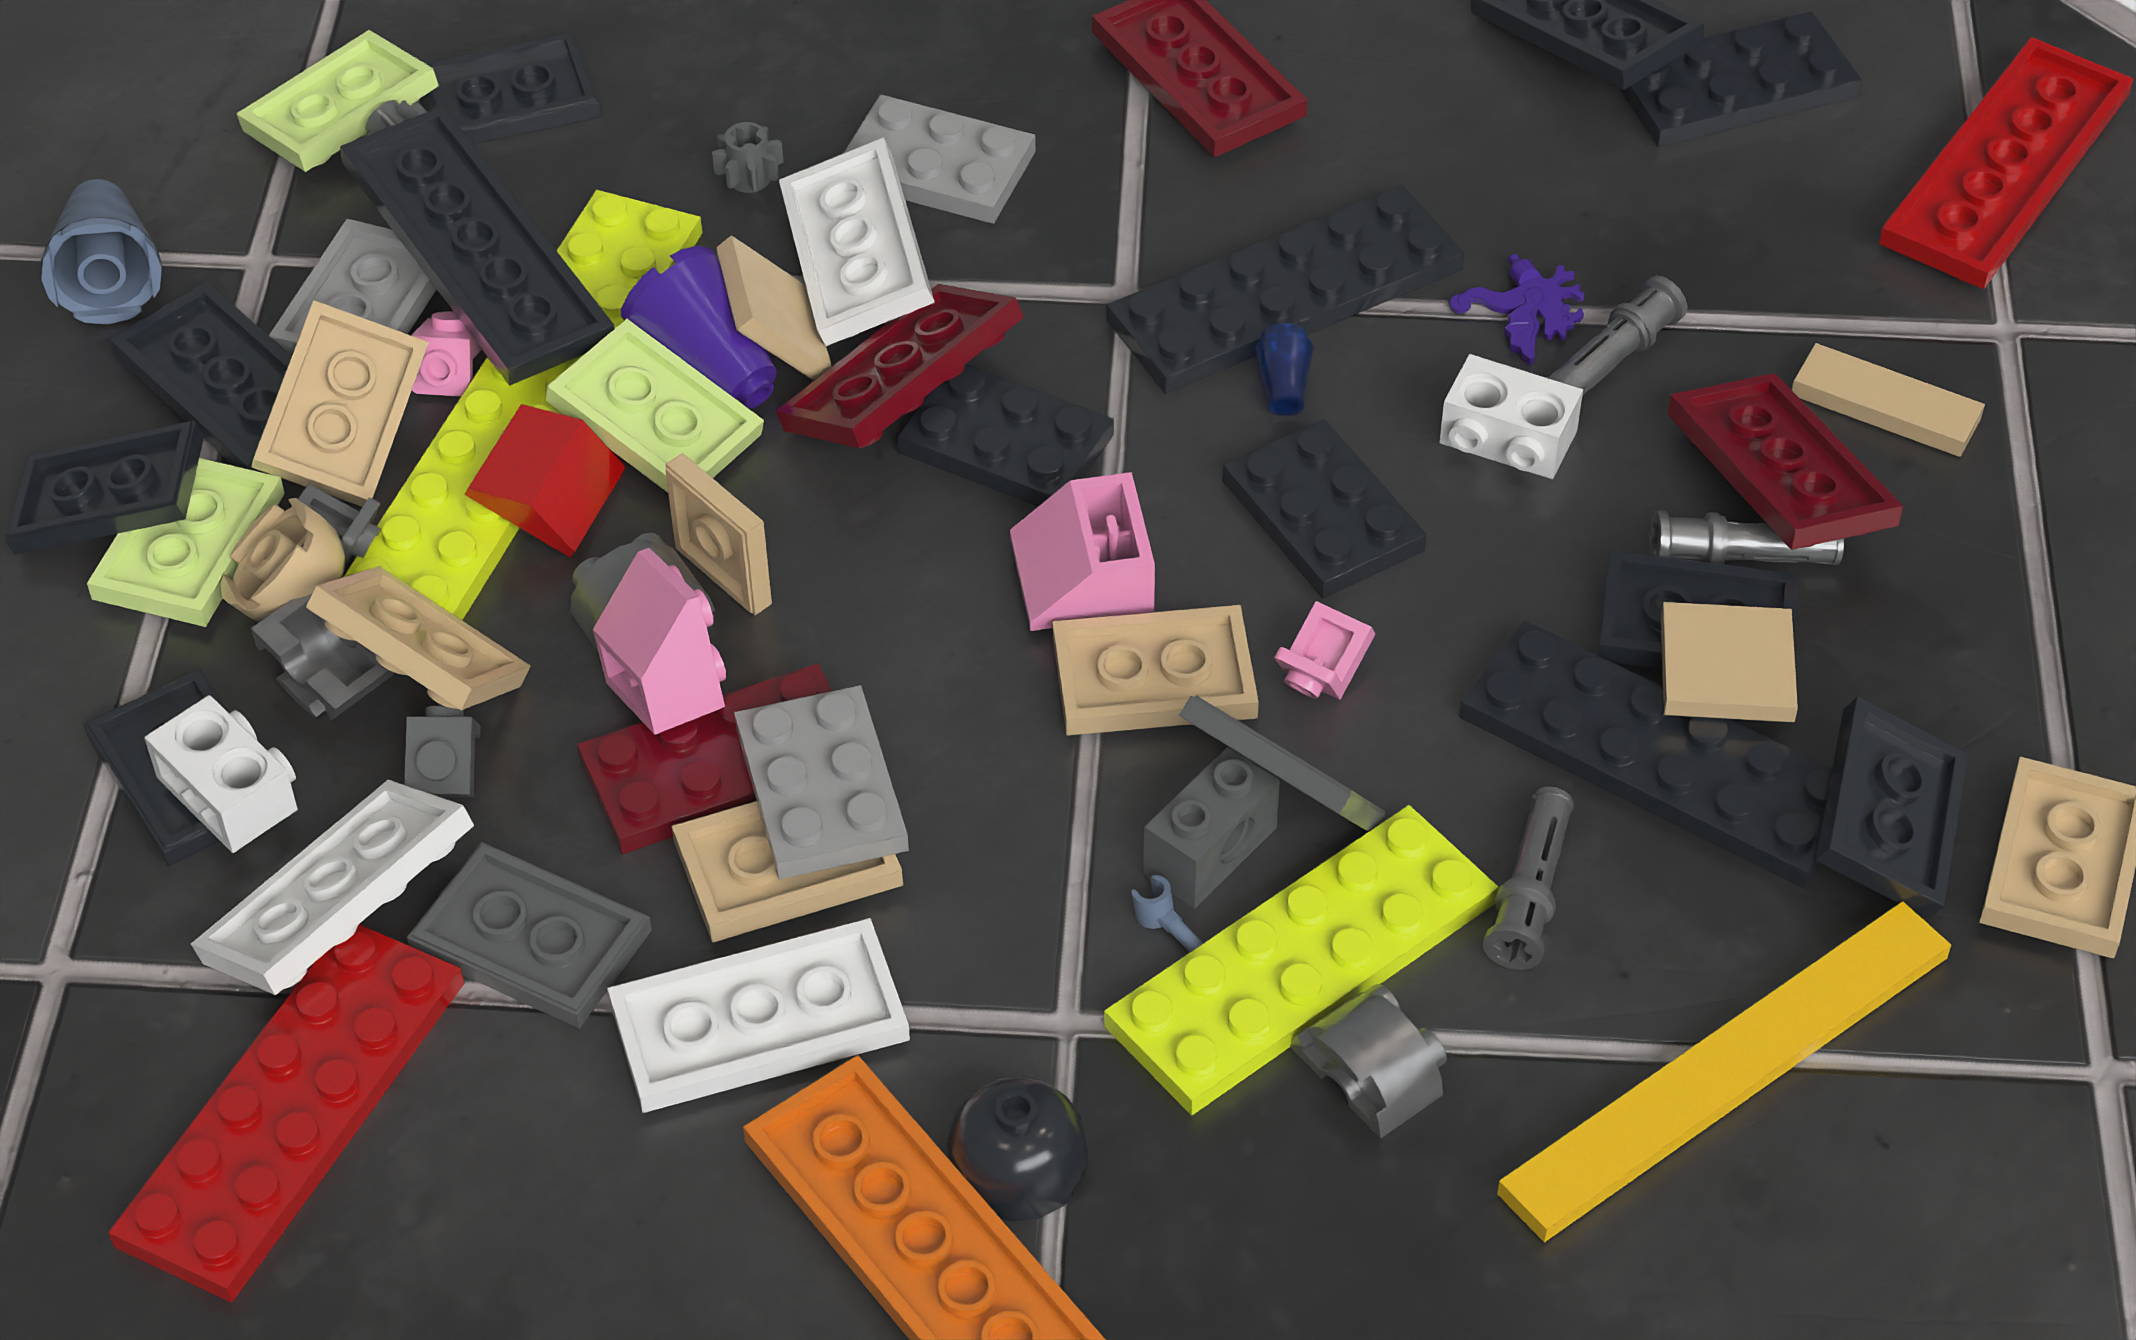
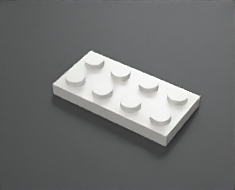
(855, 242)
(332, 886)
(757, 1015)

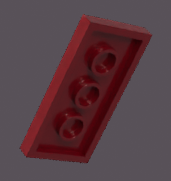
(1200, 70)
(899, 366)
(1784, 461)
(683, 772)

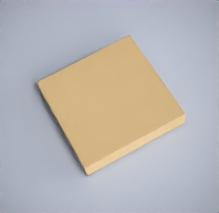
(772, 308)
(718, 534)
(1728, 662)

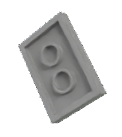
(949, 157)
(363, 274)
(821, 782)

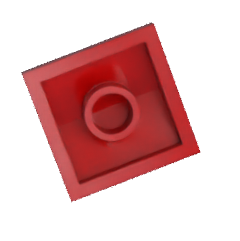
(547, 477)

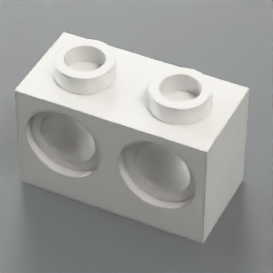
(1510, 416)
(223, 772)

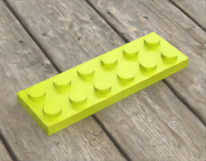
(1299, 958)

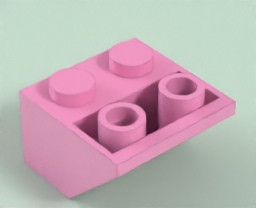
(1085, 553)
(659, 646)

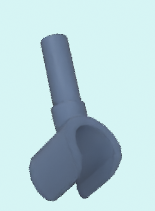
(1160, 913)

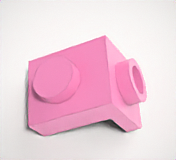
(448, 358)
(1325, 652)

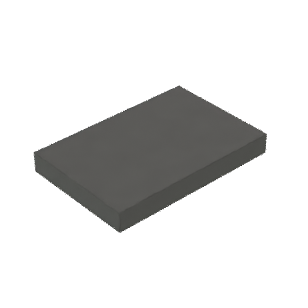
(1283, 763)
(531, 934)

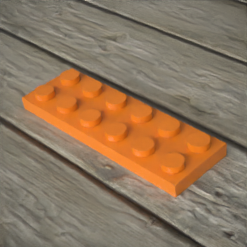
(907, 1216)

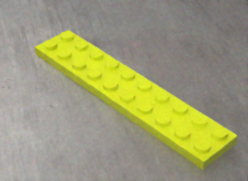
(432, 530)

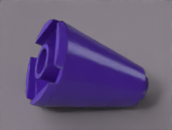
(694, 320)

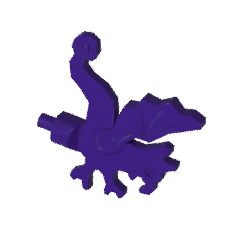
(1525, 302)

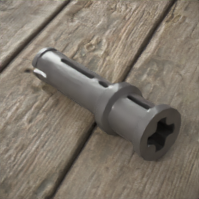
(1629, 330)
(1717, 540)
(1526, 898)

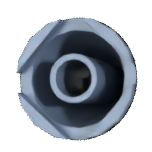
(100, 257)

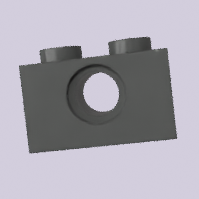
(1211, 826)

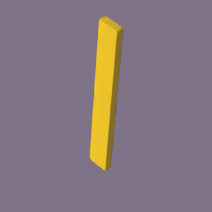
(1721, 1071)

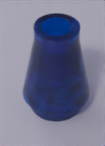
(1284, 363)

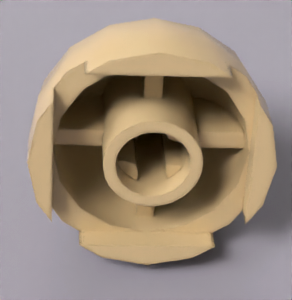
(282, 560)

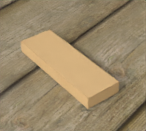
(1888, 399)

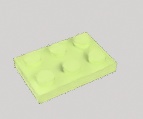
(334, 99)
(653, 405)
(180, 564)

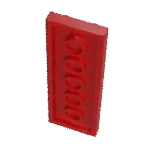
(2006, 163)
(286, 1112)

